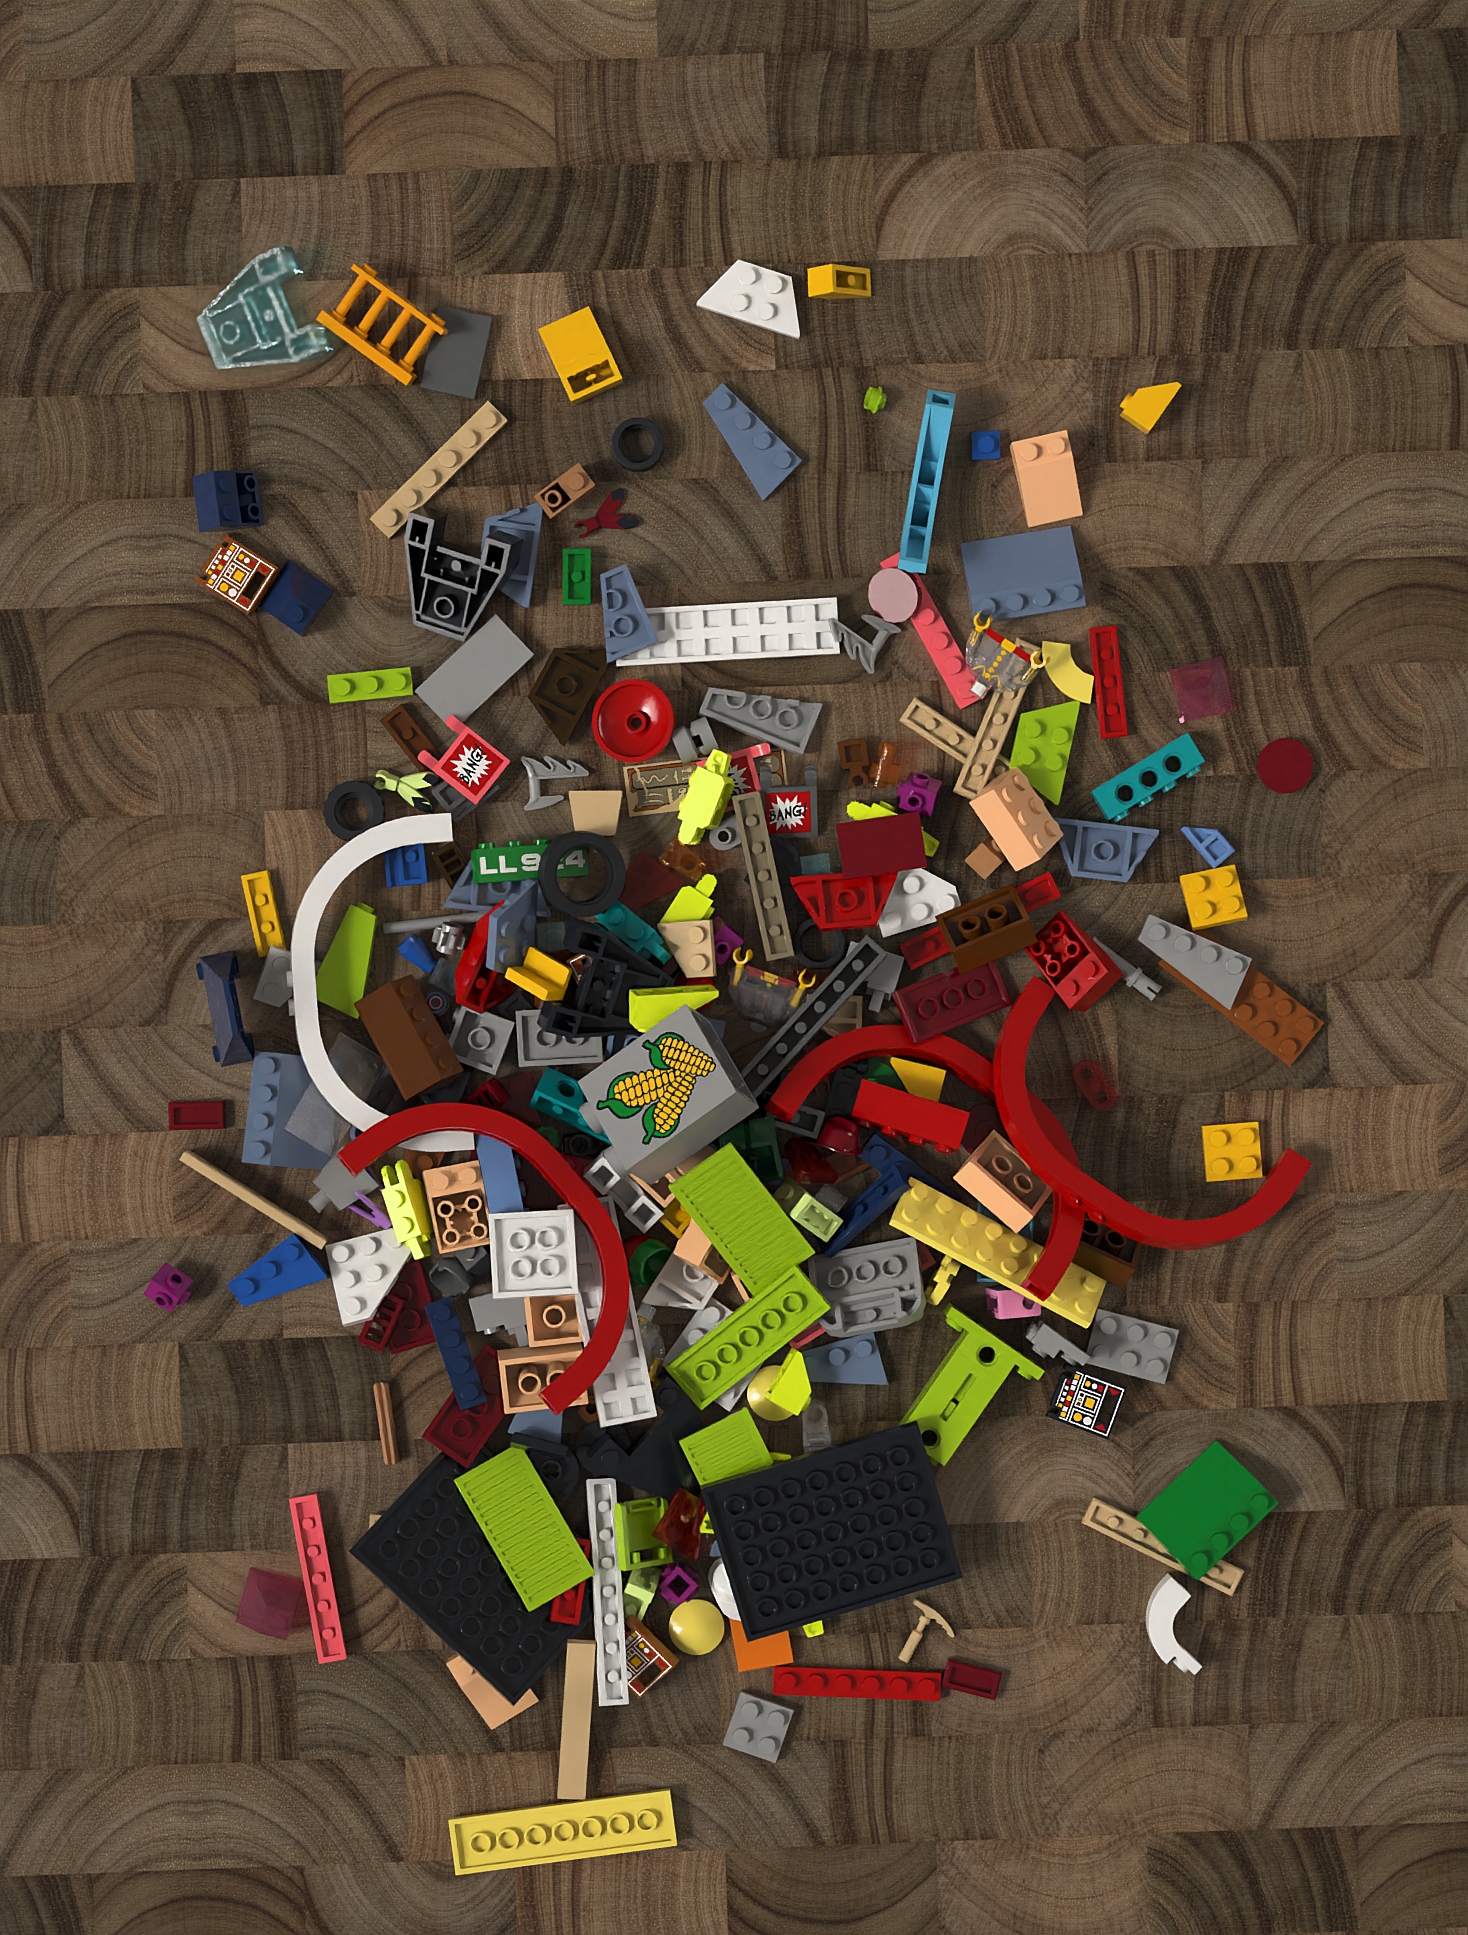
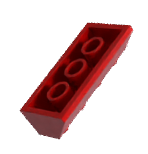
(909, 1116)

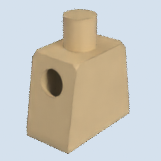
(596, 812)

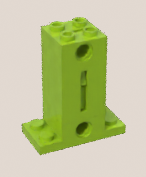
(964, 1385)

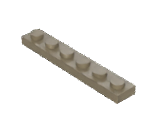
(763, 875)

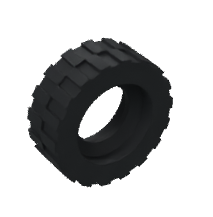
(349, 790)

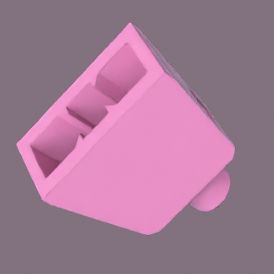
(1007, 1303)

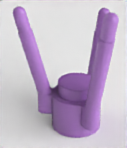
(380, 1211)

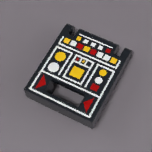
(1082, 1398)

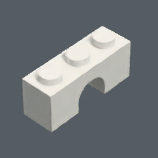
(626, 1192)

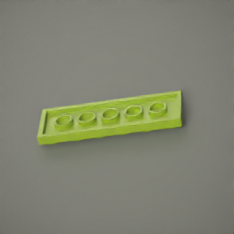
(748, 1336)

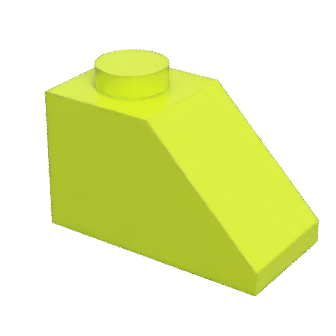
(791, 1384)

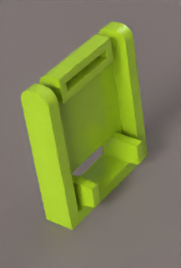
(634, 1526)

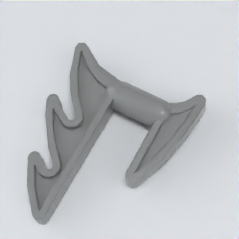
(866, 651)
(537, 771)

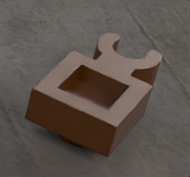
(854, 756)

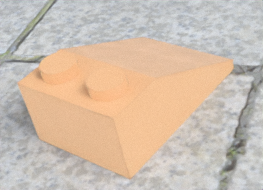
(1046, 478)
(484, 1697)

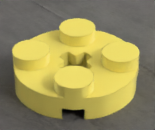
(940, 1280)

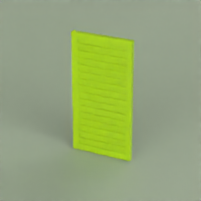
(741, 1218)
(726, 1448)
(524, 1527)

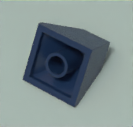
(296, 598)

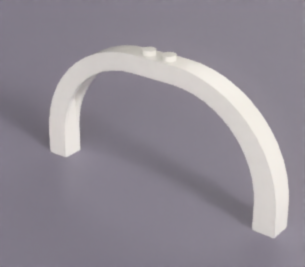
(301, 978)

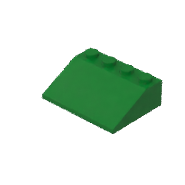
(1206, 1510)

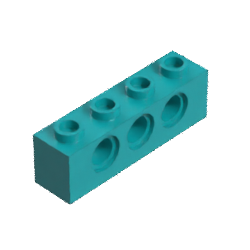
(1182, 749)
(561, 1098)

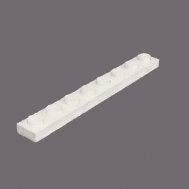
(607, 1594)

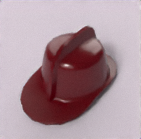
(838, 1135)

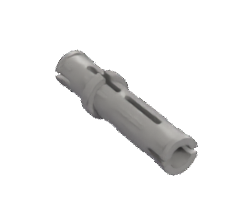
(1132, 975)

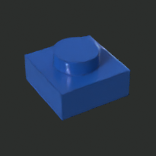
(985, 445)

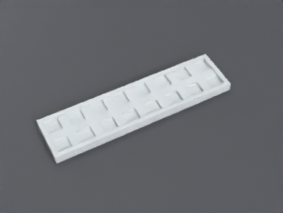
(739, 632)
(624, 1386)

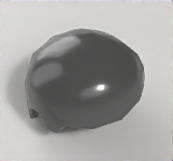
(451, 1276)

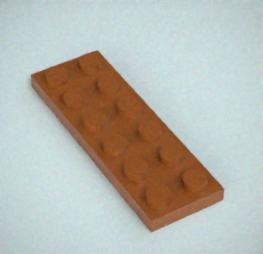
(1261, 1010)

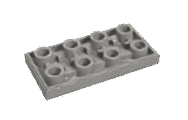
(475, 671)

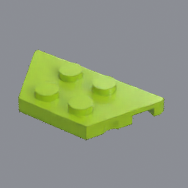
(1044, 747)

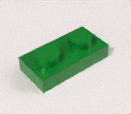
(577, 577)

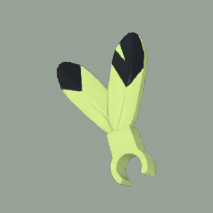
(408, 786)

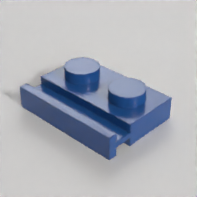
(406, 866)

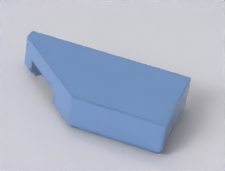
(1209, 844)

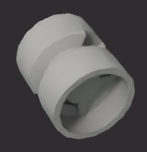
(684, 744)

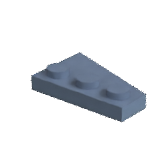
(846, 1361)

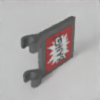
(790, 809)

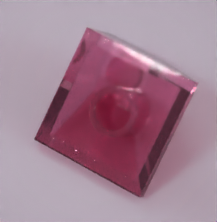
(1201, 690)
(269, 1603)

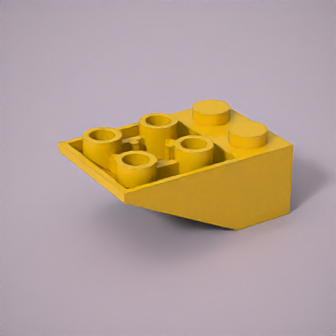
(580, 356)

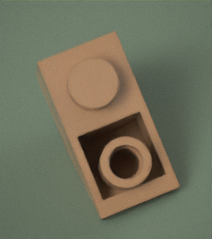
(565, 491)
(986, 857)

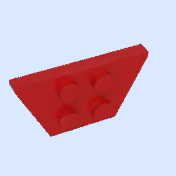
(844, 903)

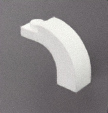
(1160, 1614)

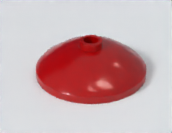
(615, 718)

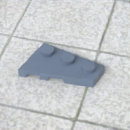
(624, 615)

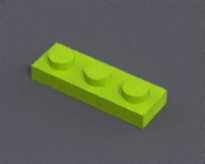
(370, 685)

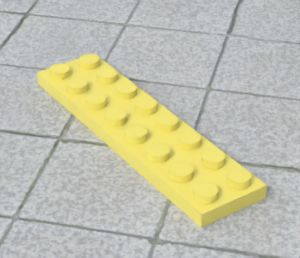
(992, 1249)
(562, 1831)

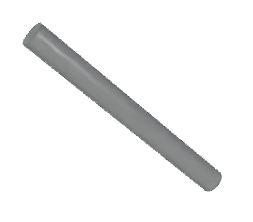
(432, 922)

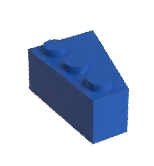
(279, 1271)

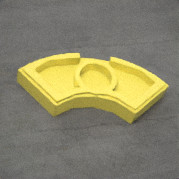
(1065, 673)

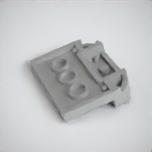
(870, 1287)

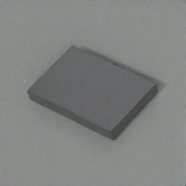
(457, 358)

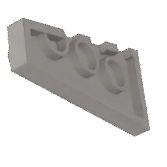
(762, 717)
(1202, 961)

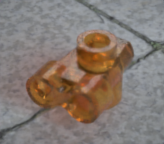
(884, 771)
(678, 856)

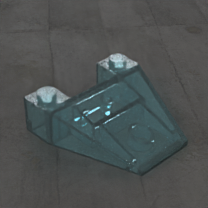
(252, 320)

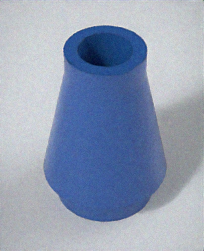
(417, 953)

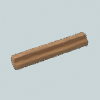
(386, 1423)

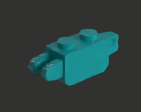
(633, 932)

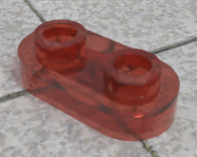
(1094, 1084)

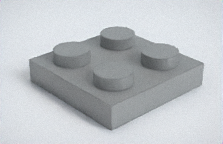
(758, 1726)

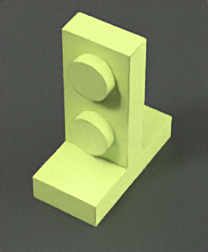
(807, 1209)
(640, 1591)

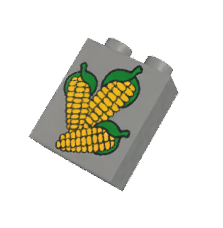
(665, 1096)

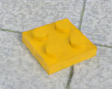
(1213, 897)
(1232, 1151)

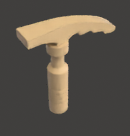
(916, 1635)

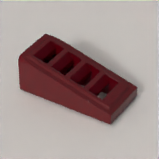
(494, 1089)
(386, 1336)

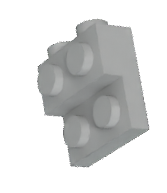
(480, 1038)
(1049, 1342)

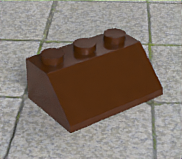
(986, 928)
(1107, 1253)

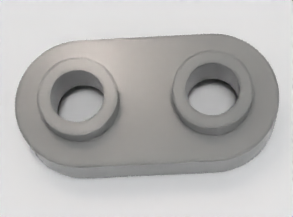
(731, 827)

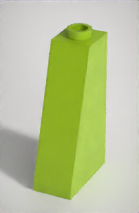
(347, 963)

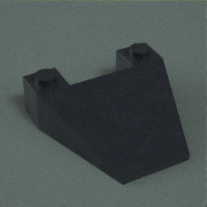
(451, 582)
(602, 992)
(656, 1459)

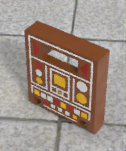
(232, 571)
(641, 1652)

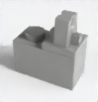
(883, 979)
(491, 1314)

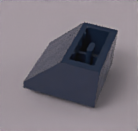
(227, 500)

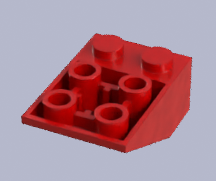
(1073, 962)

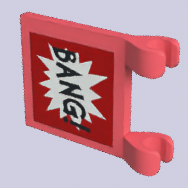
(469, 763)
(743, 770)

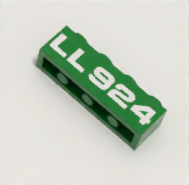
(522, 862)

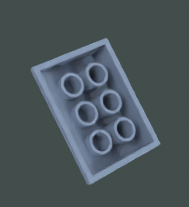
(1023, 575)
(274, 1093)

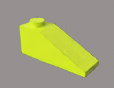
(653, 1005)

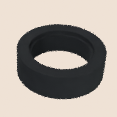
(614, 880)

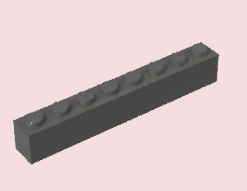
(812, 1016)

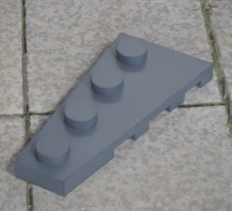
(755, 446)

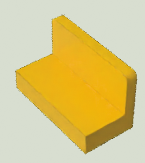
(541, 975)

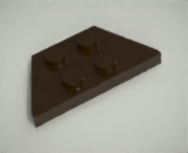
(567, 687)

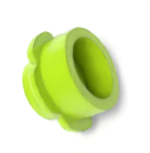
(874, 399)

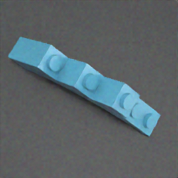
(926, 481)

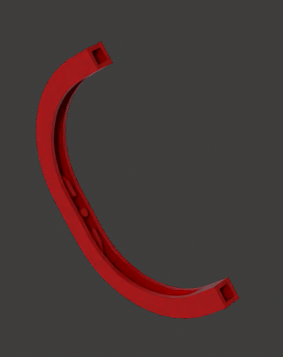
(976, 1072)
(561, 1176)
(1086, 1193)

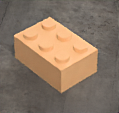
(1016, 818)

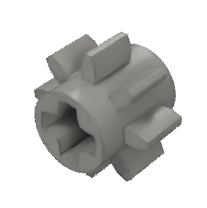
(449, 938)

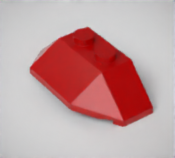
(474, 982)

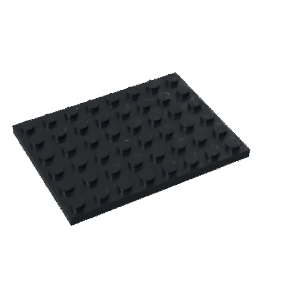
(831, 1531)
(450, 1577)

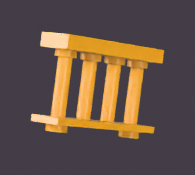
(358, 335)

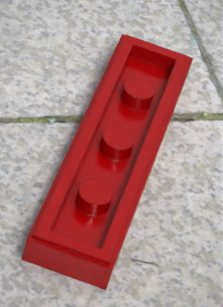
(1108, 682)

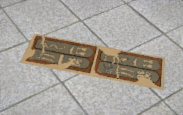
(664, 784)

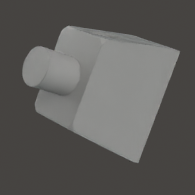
(339, 1186)

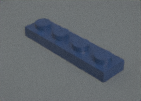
(884, 1155)
(866, 1209)
(455, 1353)

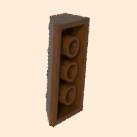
(409, 1038)

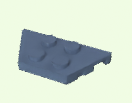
(527, 524)
(1103, 849)
(485, 896)
(512, 929)

